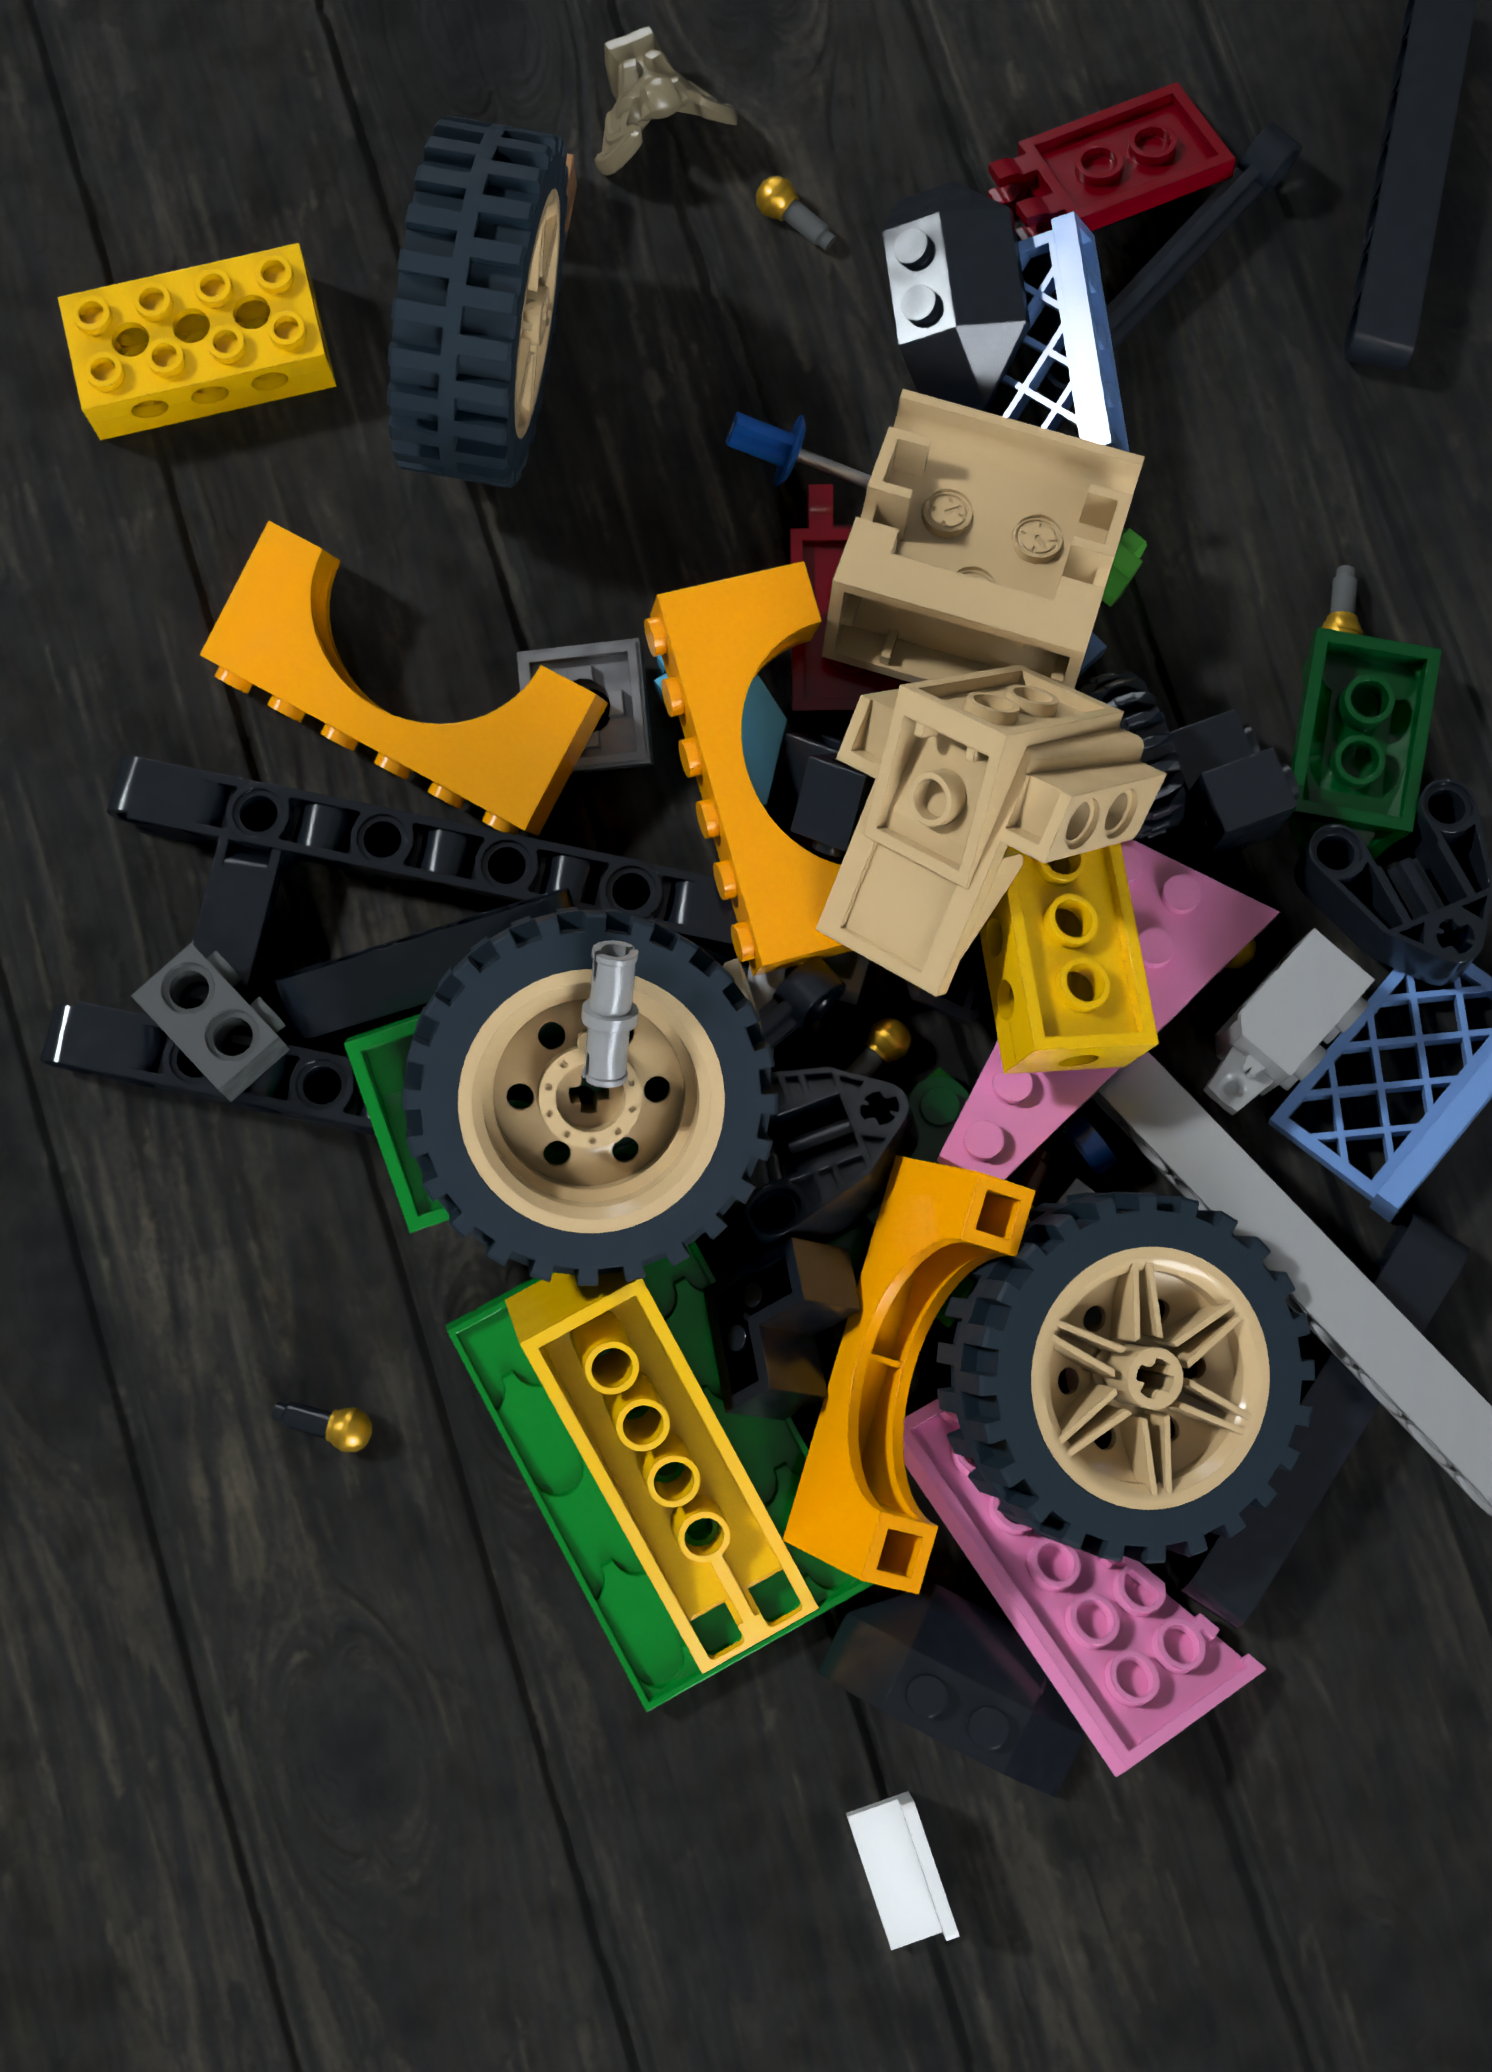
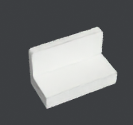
(901, 1871)

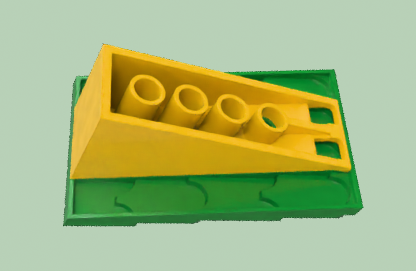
(643, 1473)

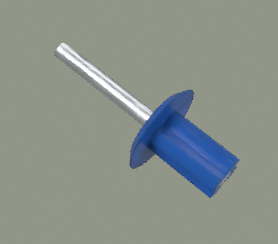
(785, 449)

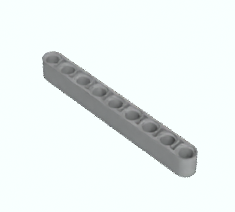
(1338, 1299)

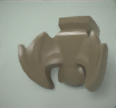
(644, 91)

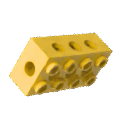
(196, 342)
(1068, 967)

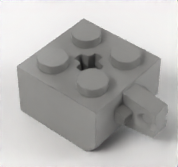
(1282, 1022)

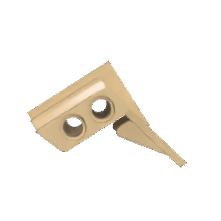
(958, 780)

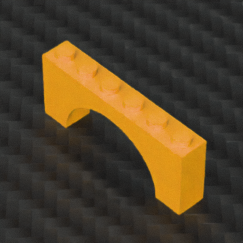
(282, 641)
(712, 649)
(854, 1484)

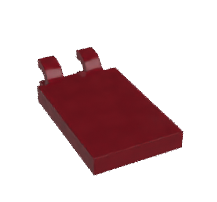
(1112, 163)
(819, 683)

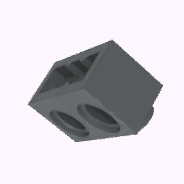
(203, 1029)

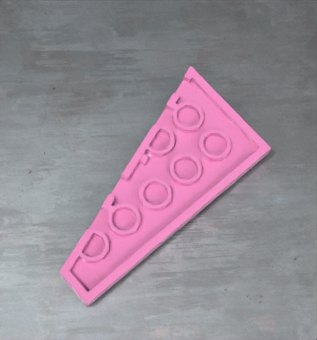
(1186, 937)
(1098, 1627)

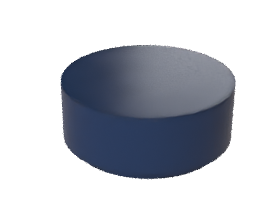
(1088, 1144)

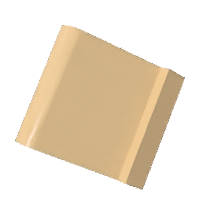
(978, 547)

